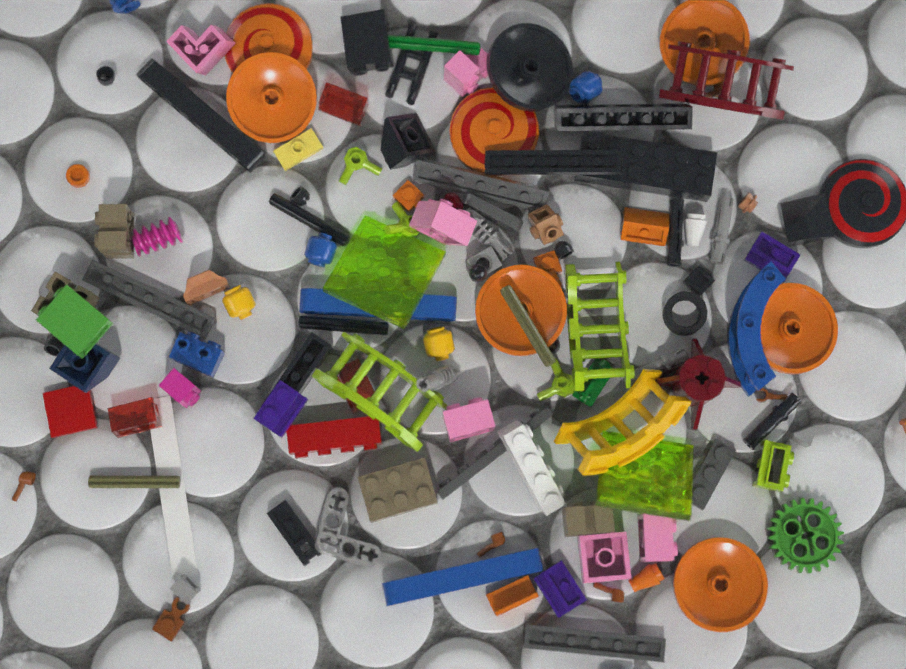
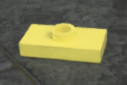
(298, 149)

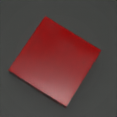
(69, 411)

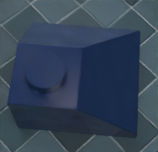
(85, 372)

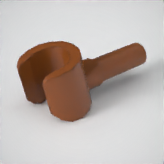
(717, 91)
(770, 396)
(24, 478)
(498, 540)
(617, 594)

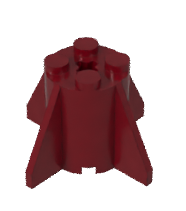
(701, 391)

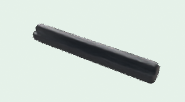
(308, 219)
(343, 325)

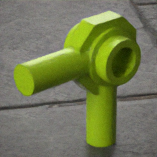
(355, 160)
(403, 223)
(561, 385)

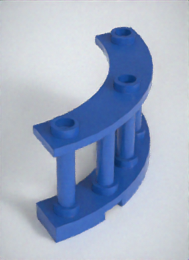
(745, 331)

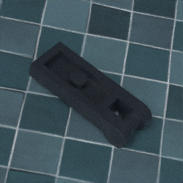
(293, 531)

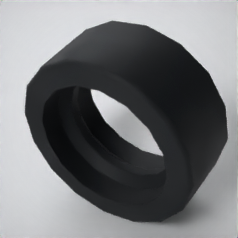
(686, 296)

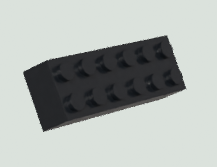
(654, 167)

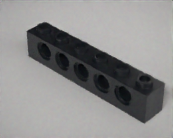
(623, 117)

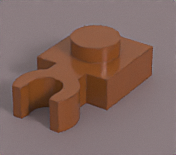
(170, 622)

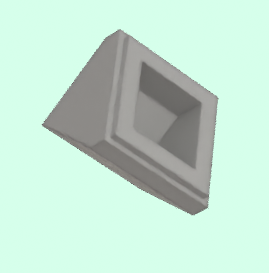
(804, 436)
(185, 588)

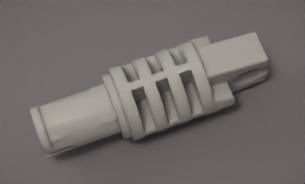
(488, 236)
(438, 378)

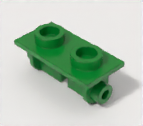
(593, 387)

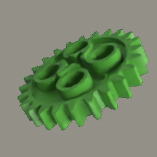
(824, 528)

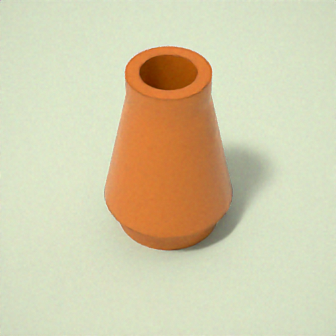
(647, 577)

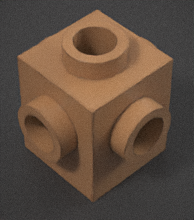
(545, 224)

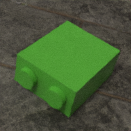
(73, 321)

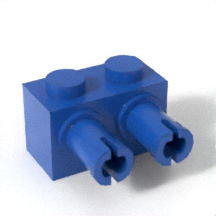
(197, 354)

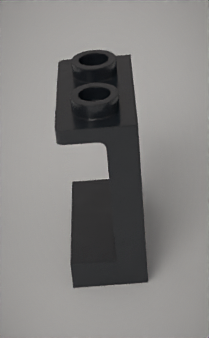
(366, 42)

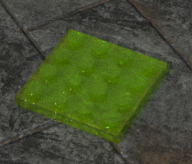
(384, 272)
(651, 484)

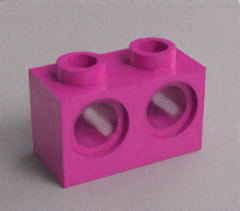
(180, 388)

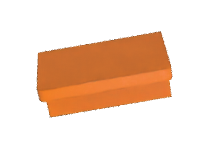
(645, 226)
(512, 595)

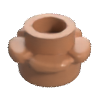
(748, 203)

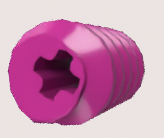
(156, 236)

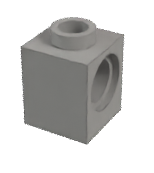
(486, 255)

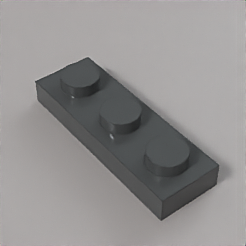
(710, 473)

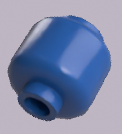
(585, 87)
(320, 250)

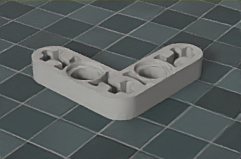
(333, 534)

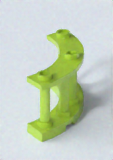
(577, 330)
(370, 405)

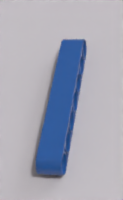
(430, 307)
(462, 577)

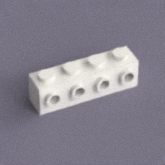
(531, 467)

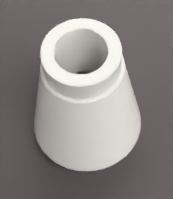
(694, 229)

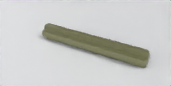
(527, 326)
(134, 482)

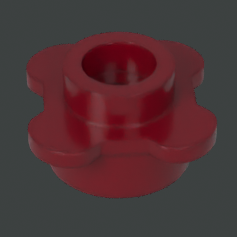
(454, 199)

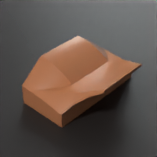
(204, 286)

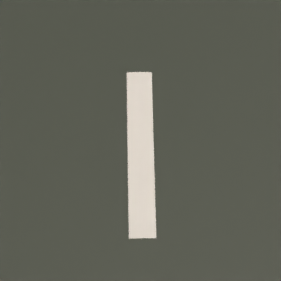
(173, 499)

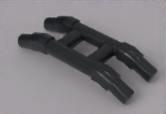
(417, 77)

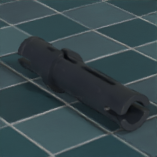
(675, 240)
(779, 414)

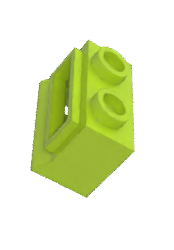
(764, 466)

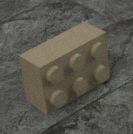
(397, 490)

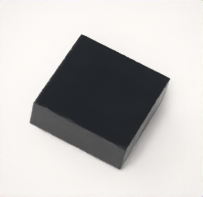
(698, 281)

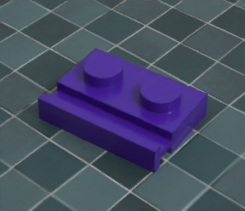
(769, 249)
(280, 409)
(559, 589)

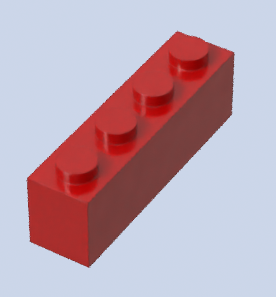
(333, 435)

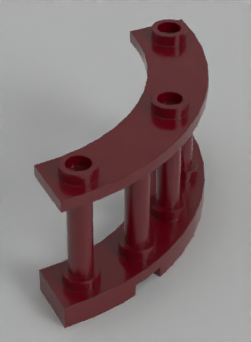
(724, 100)

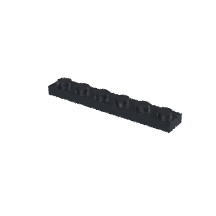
(553, 162)

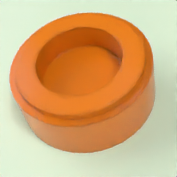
(77, 175)

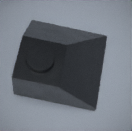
(404, 141)
(807, 220)

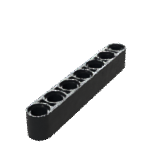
(201, 115)

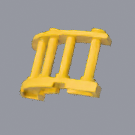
(635, 444)

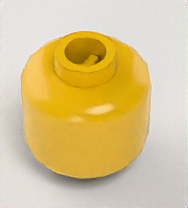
(238, 302)
(438, 343)

